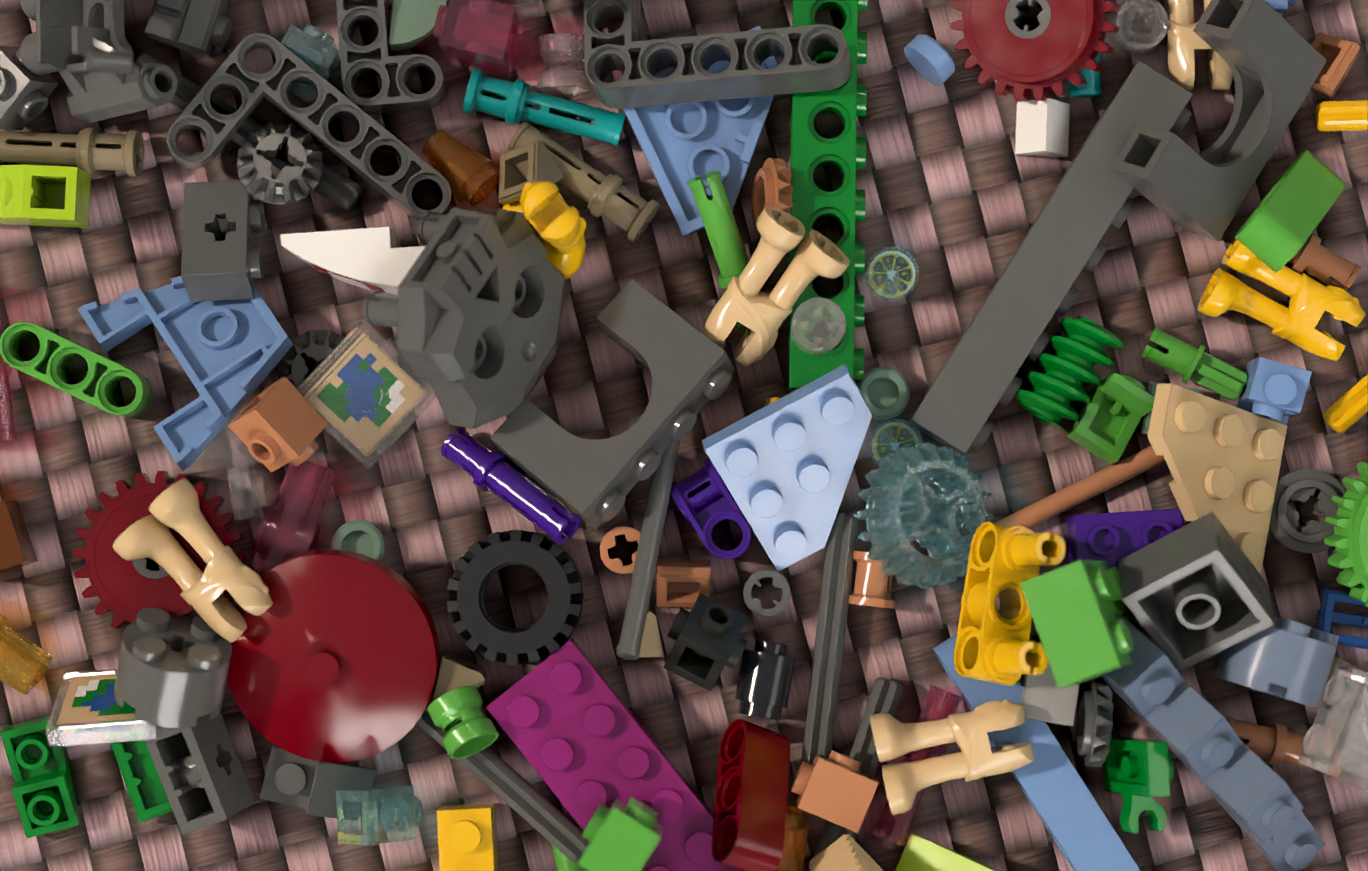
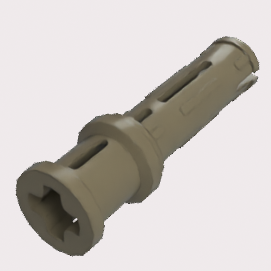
(85, 150)
(603, 193)

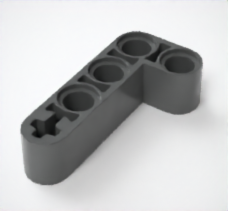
(379, 60)

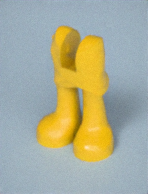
(555, 223)
(1306, 304)

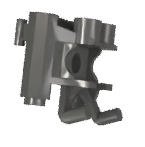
(91, 54)

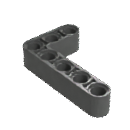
(697, 53)
(313, 119)

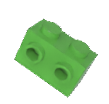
(620, 837)

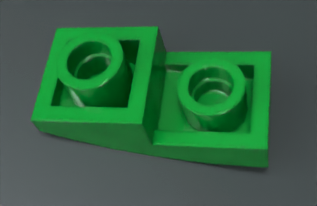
(41, 778)

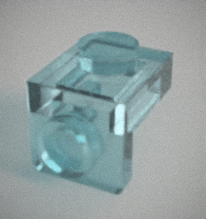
(314, 49)

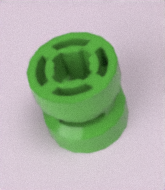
(462, 722)

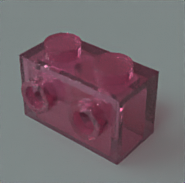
(479, 34)

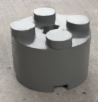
(172, 669)

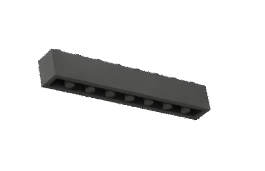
(1045, 267)

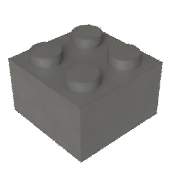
(1195, 592)

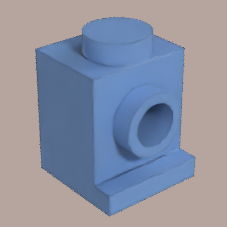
(1273, 389)

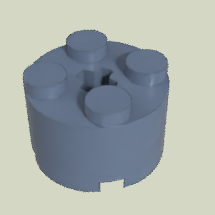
(1282, 661)

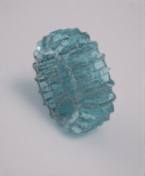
(906, 510)

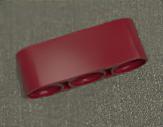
(751, 797)

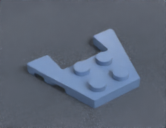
(219, 344)

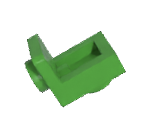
(1111, 416)

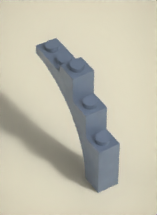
(1216, 755)

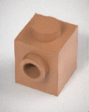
(279, 426)
(835, 790)

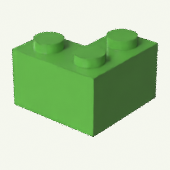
(1077, 620)

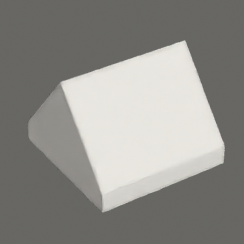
(1042, 128)

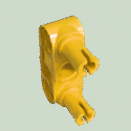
(995, 643)

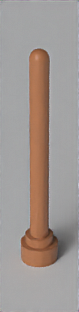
(1084, 489)

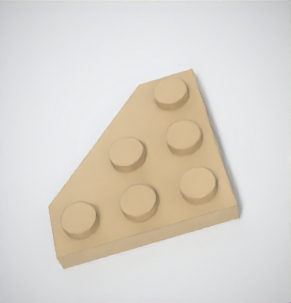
(1219, 462)

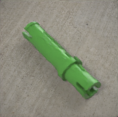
(720, 228)

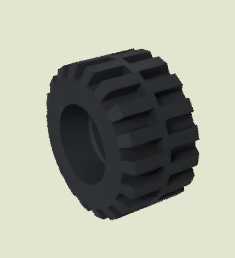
(468, 602)

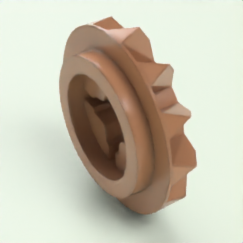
(772, 188)

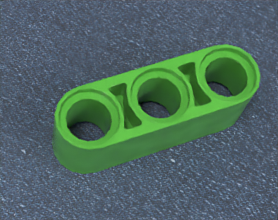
(1291, 211)
(51, 366)

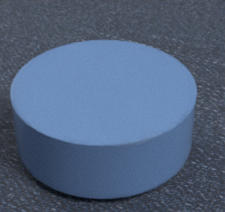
(930, 59)

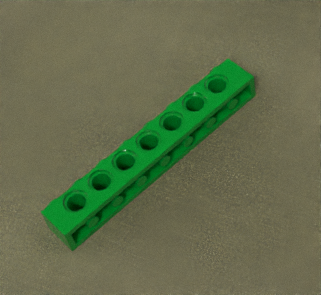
(843, 205)

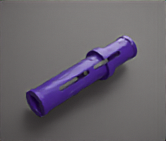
(495, 474)

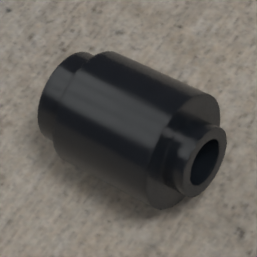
(764, 680)

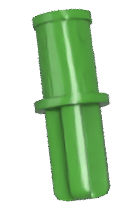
(1195, 365)

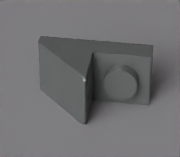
(310, 782)

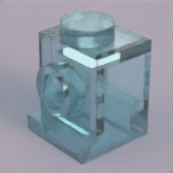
(387, 814)

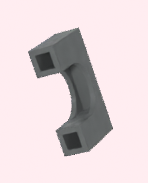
(1271, 78)
(599, 473)

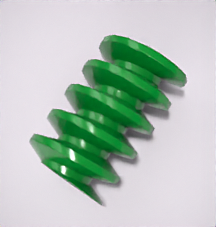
(1067, 371)

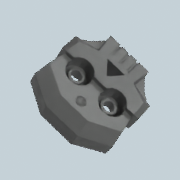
(476, 312)

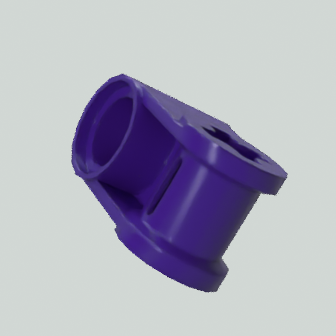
(710, 508)

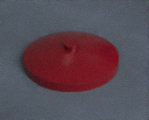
(336, 658)

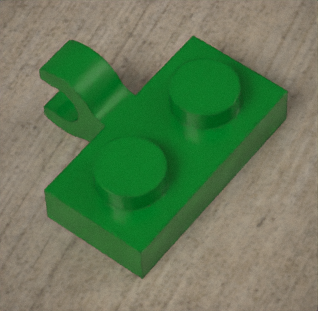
(1139, 771)

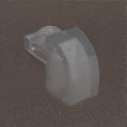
(230, 454)

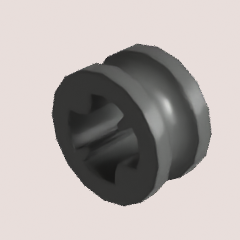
(778, 581)

